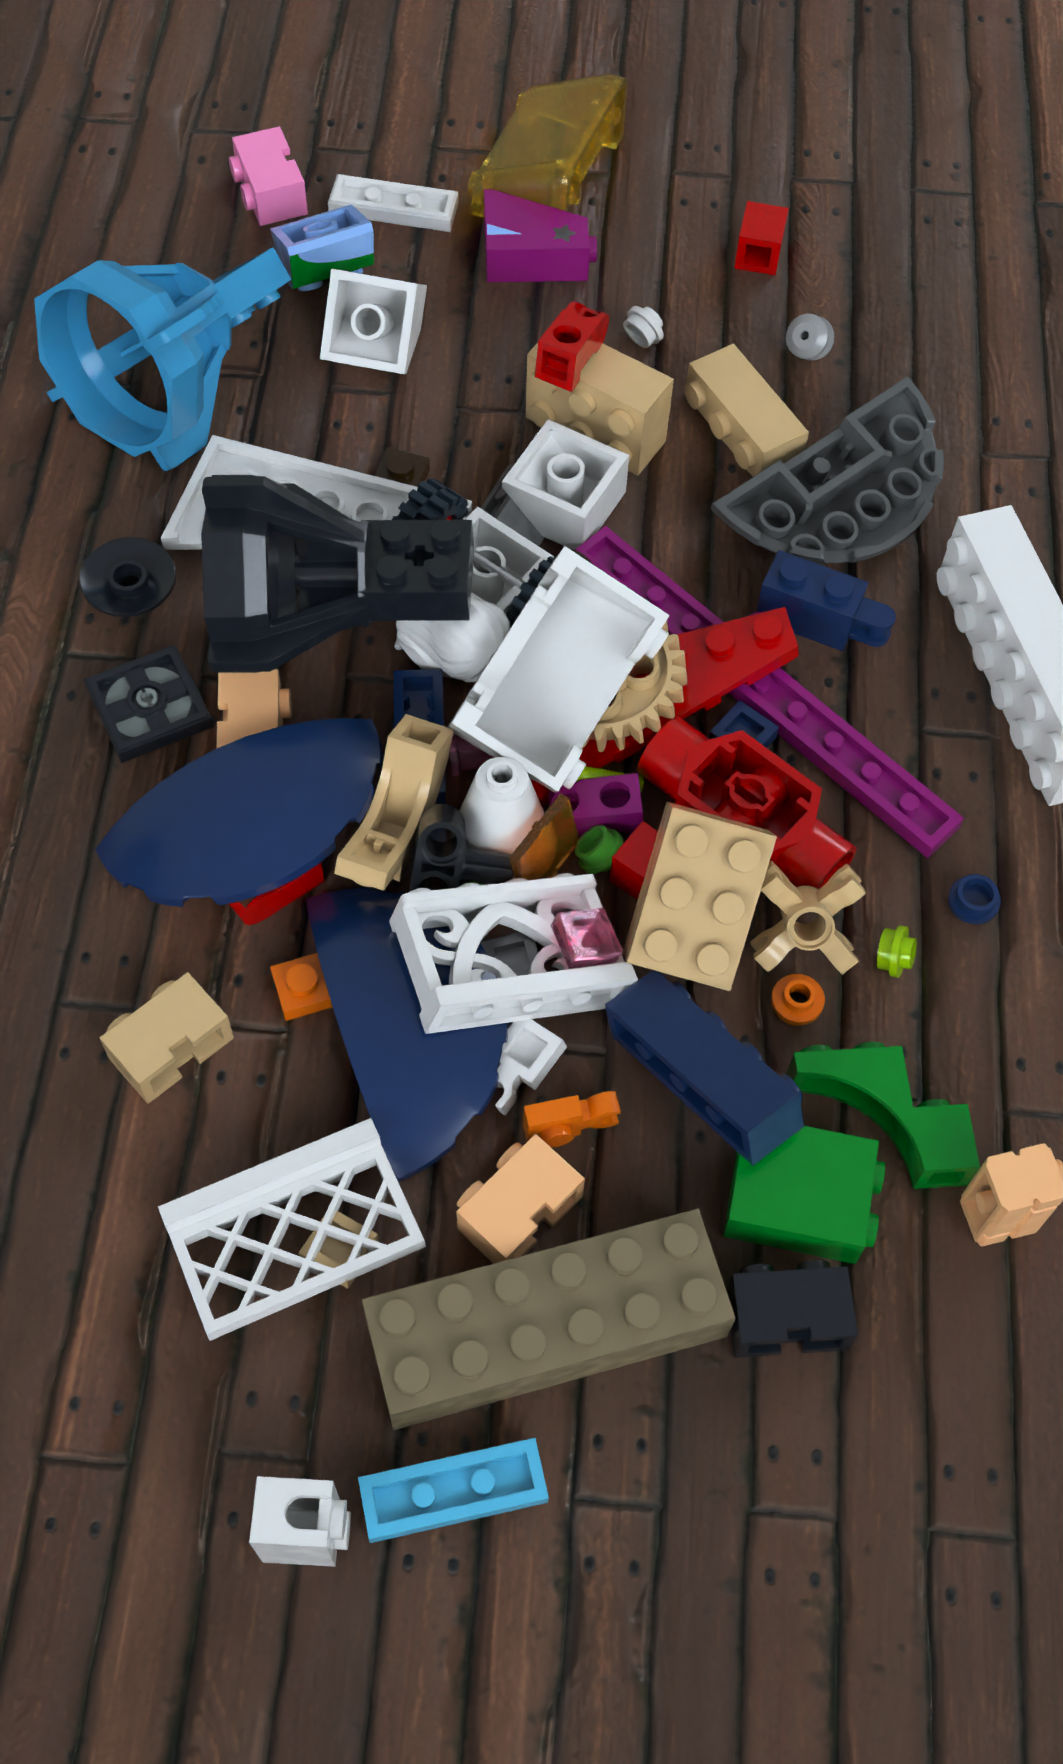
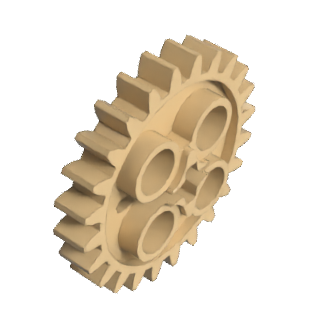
(644, 699)

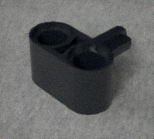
(452, 858)

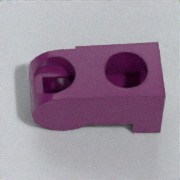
(605, 802)

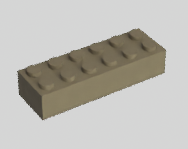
(547, 1318)

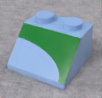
(324, 242)

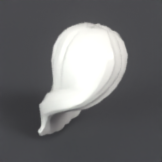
(455, 646)

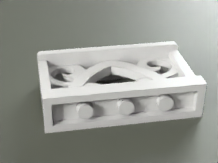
(471, 914)

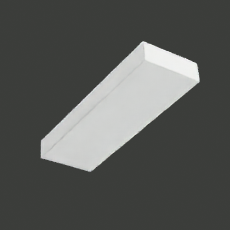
(396, 202)

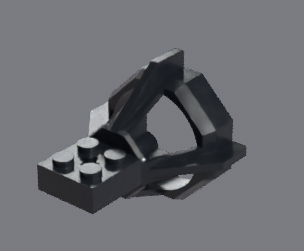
(343, 571)

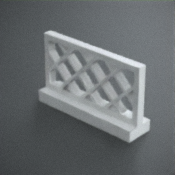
(263, 1191)

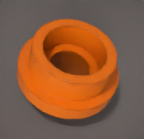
(794, 1012)

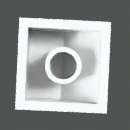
(372, 321)
(567, 483)

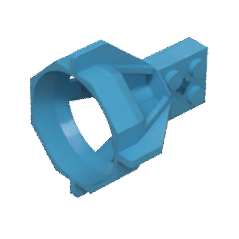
(174, 318)

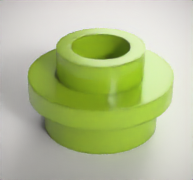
(896, 951)

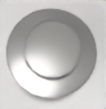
(810, 337)

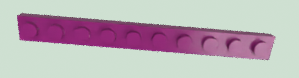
(801, 717)

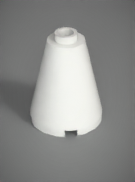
(500, 807)

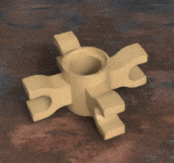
(793, 901)

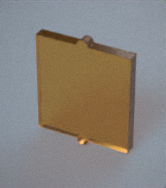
(547, 843)

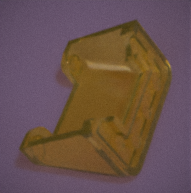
(553, 141)

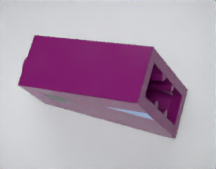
(534, 241)

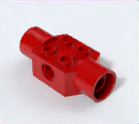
(749, 785)

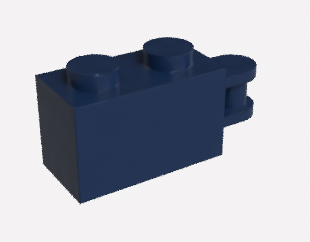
(825, 603)

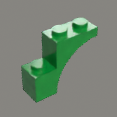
(873, 1079)

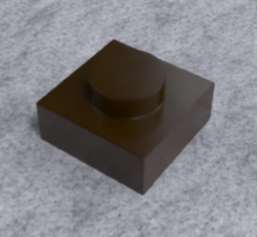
(403, 467)

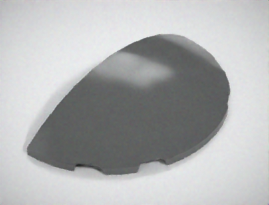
(848, 491)

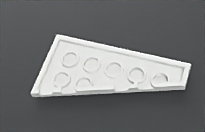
(346, 490)

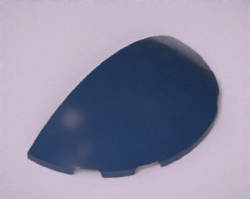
(246, 813)
(412, 1082)

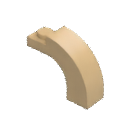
(406, 788)

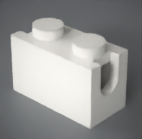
(298, 1521)

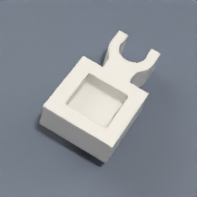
(526, 1059)

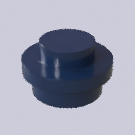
(974, 899)

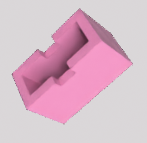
(268, 181)

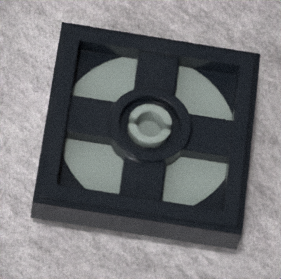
(148, 703)

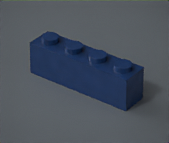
(706, 1066)

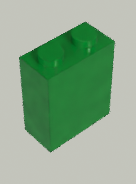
(809, 1196)

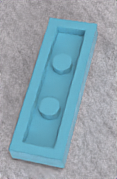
(452, 1490)

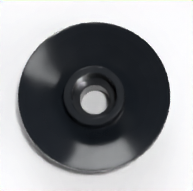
(123, 563)

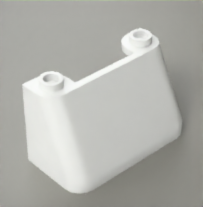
(559, 670)

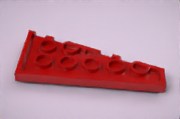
(716, 663)

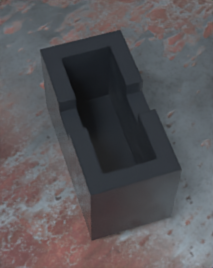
(791, 1306)

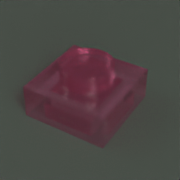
(586, 938)

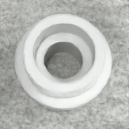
(643, 326)

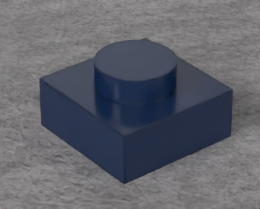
(746, 719)

